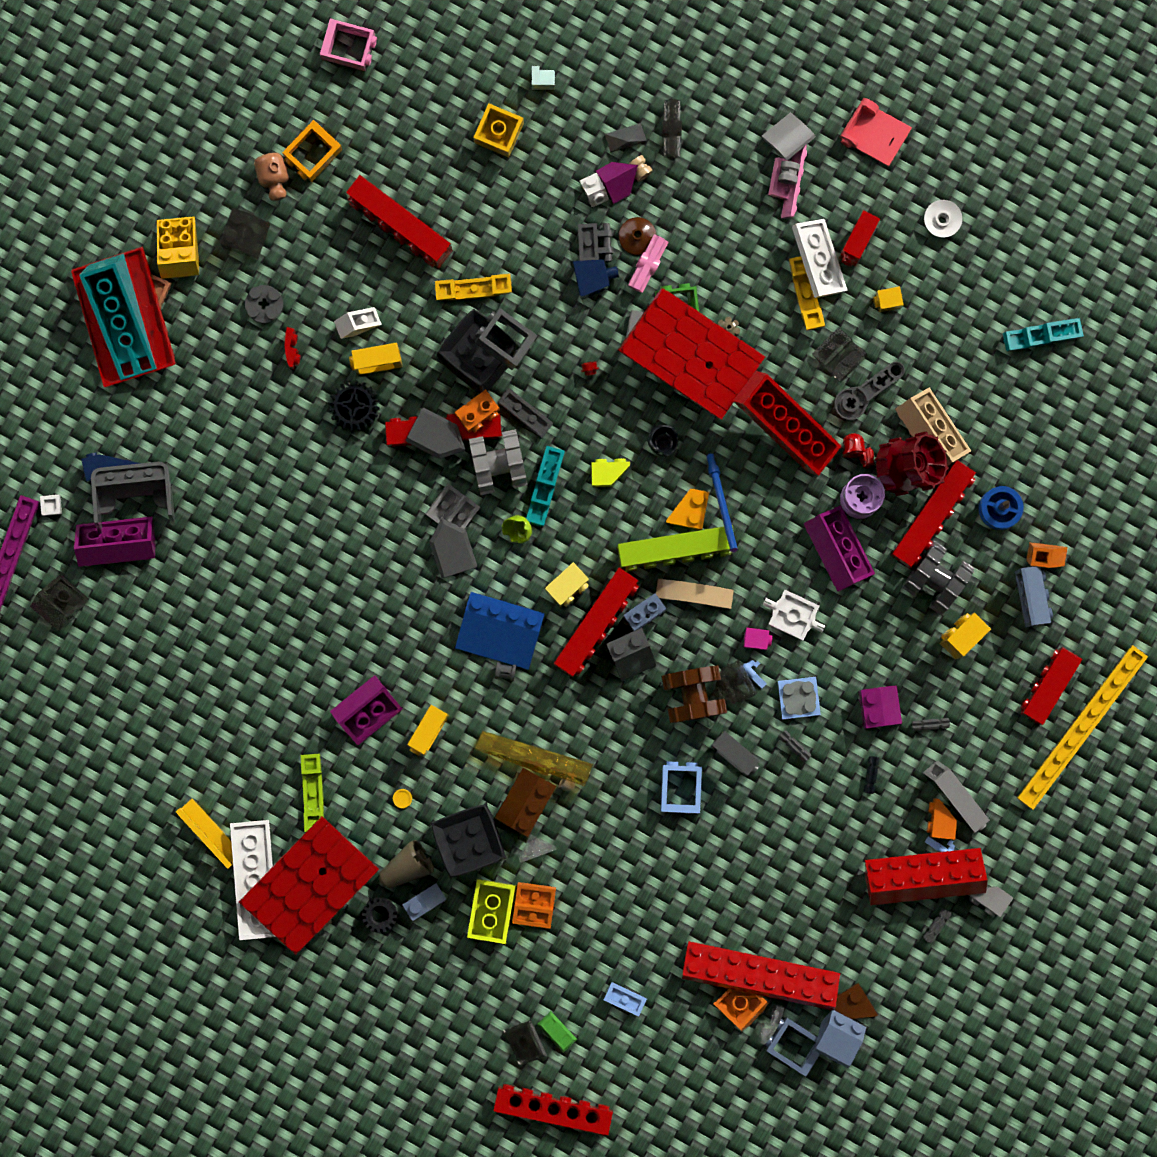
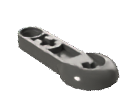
(863, 394)

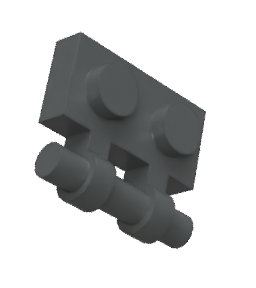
(588, 242)

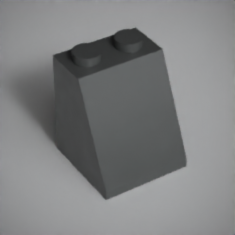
(631, 654)

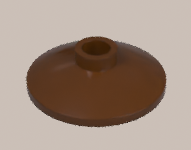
(627, 239)

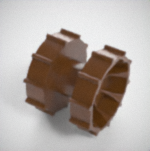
(694, 694)

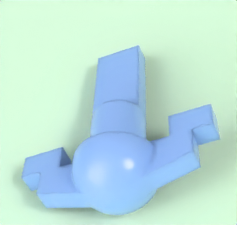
(752, 674)
(937, 846)

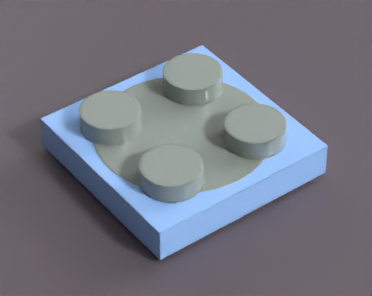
(799, 698)

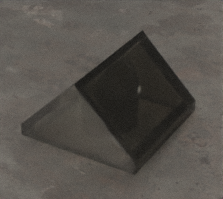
(525, 1042)

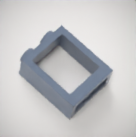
(636, 617)
(810, 1058)

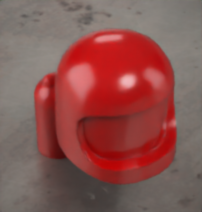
(855, 448)

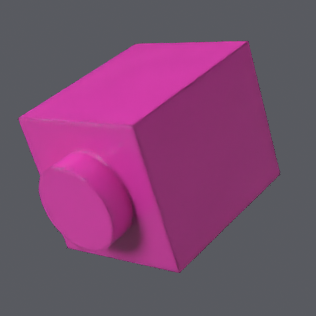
(757, 639)

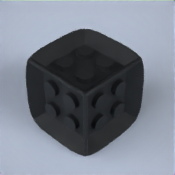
(469, 360)
(468, 840)

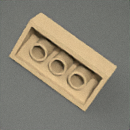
(926, 414)

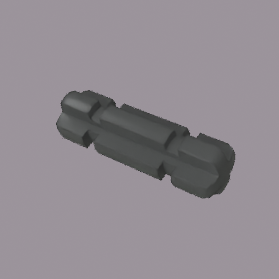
(930, 724)
(795, 746)
(937, 925)

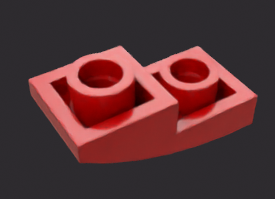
(292, 354)

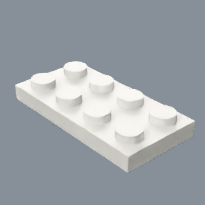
(819, 258)

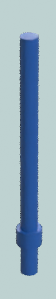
(714, 473)

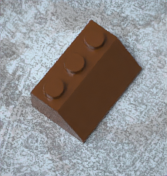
(525, 802)

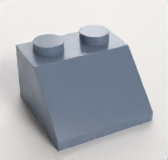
(839, 1038)

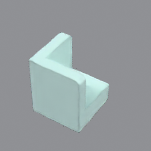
(542, 79)

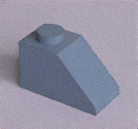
(424, 902)

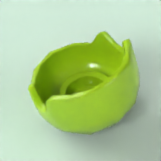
(517, 529)

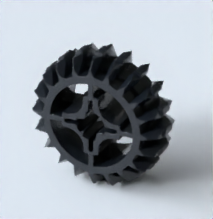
(362, 406)

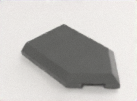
(435, 435)
(451, 549)

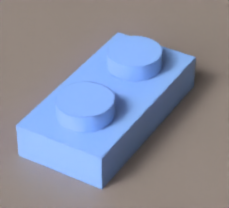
(625, 999)

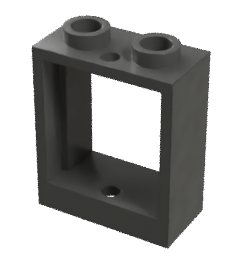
(496, 352)
(735, 754)

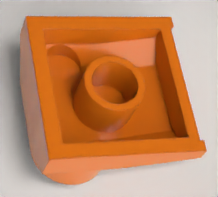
(741, 1007)

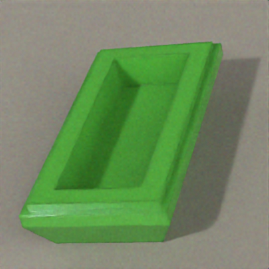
(557, 1031)

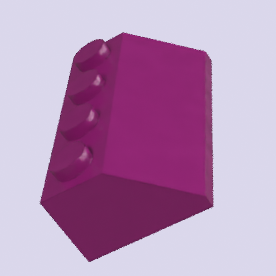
(118, 542)
(839, 548)

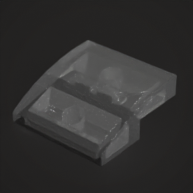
(767, 1029)

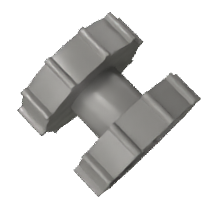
(498, 462)

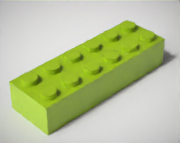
(673, 548)

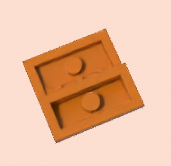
(534, 905)

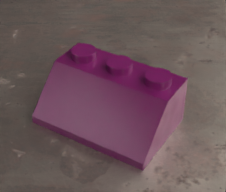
(366, 710)

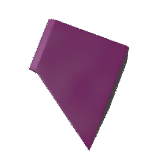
(617, 179)

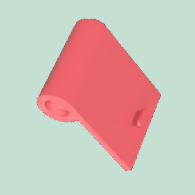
(872, 132)

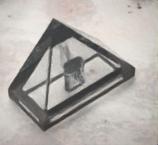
(534, 848)

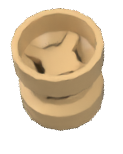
(642, 170)

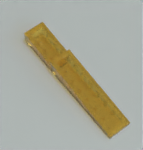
(535, 758)

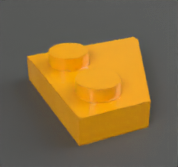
(690, 510)

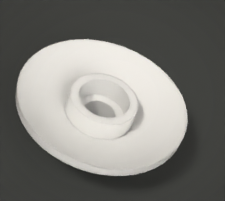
(947, 210)

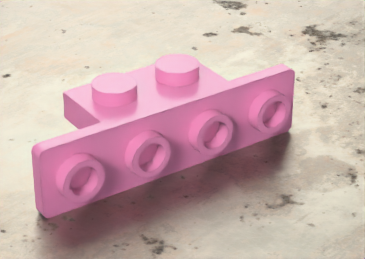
(786, 191)

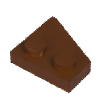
(854, 1003)

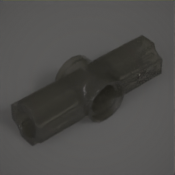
(672, 129)

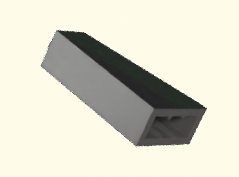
(956, 796)

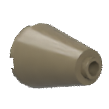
(406, 866)

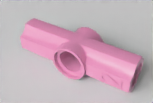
(648, 263)

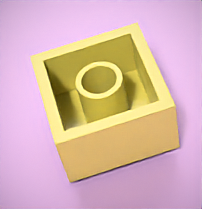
(567, 585)

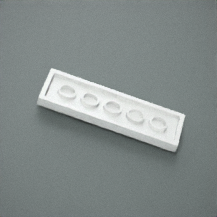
(250, 863)

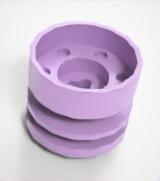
(871, 491)

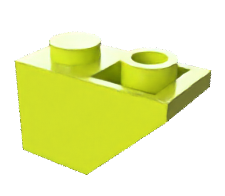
(607, 473)

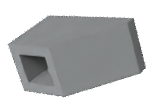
(994, 900)

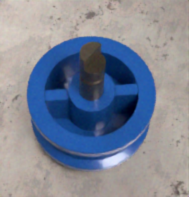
(1001, 508)

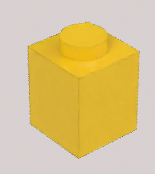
(888, 299)

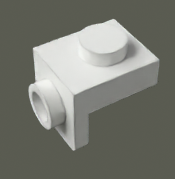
(594, 190)

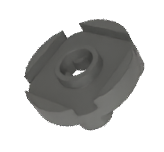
(271, 312)

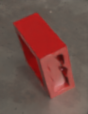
(859, 239)

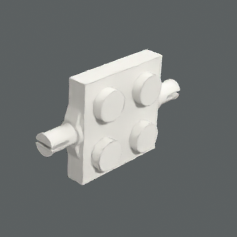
(793, 615)

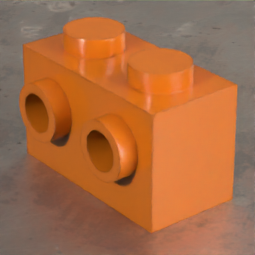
(478, 411)

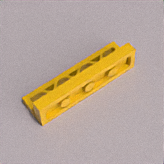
(207, 831)

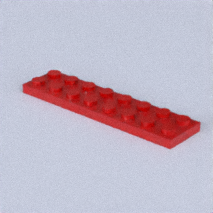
(761, 975)

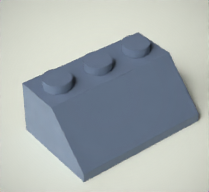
(1033, 596)

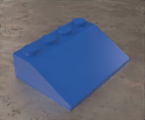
(499, 630)

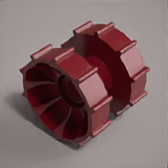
(911, 463)

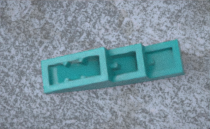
(1043, 334)
(545, 486)

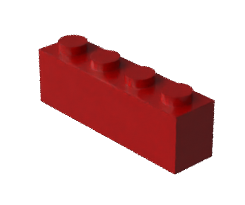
(1051, 686)

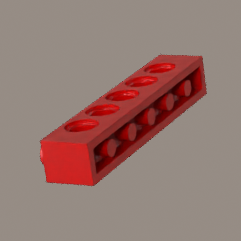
(600, 1125)

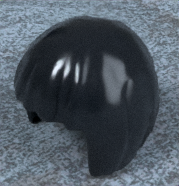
(663, 440)

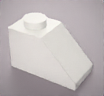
(357, 322)

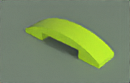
(312, 789)

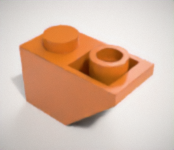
(1046, 555)
(942, 821)

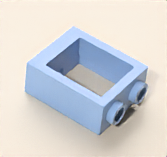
(681, 808)

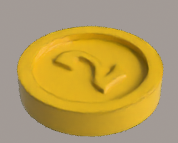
(402, 798)

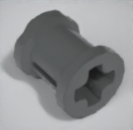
(505, 671)

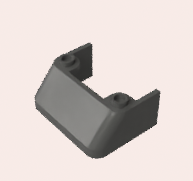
(130, 481)

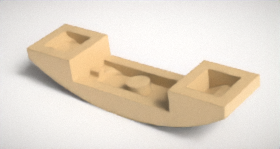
(694, 593)

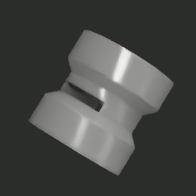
(789, 172)

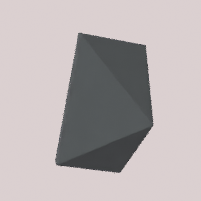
(625, 137)

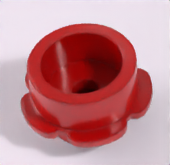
(589, 368)

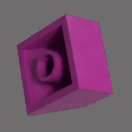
(880, 706)

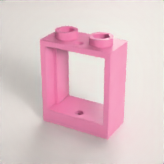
(333, 27)

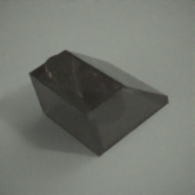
(245, 233)
(59, 602)

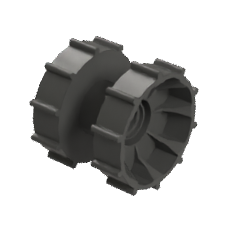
(937, 577)

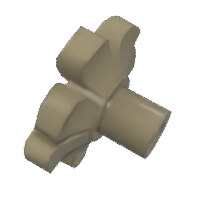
(732, 325)

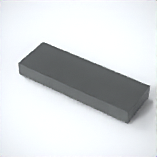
(525, 413)

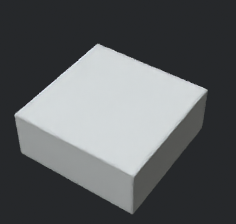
(50, 505)

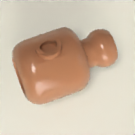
(272, 174)

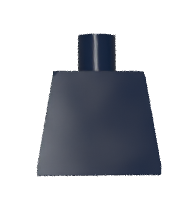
(593, 277)

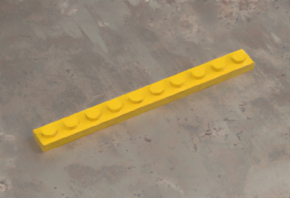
(1082, 727)

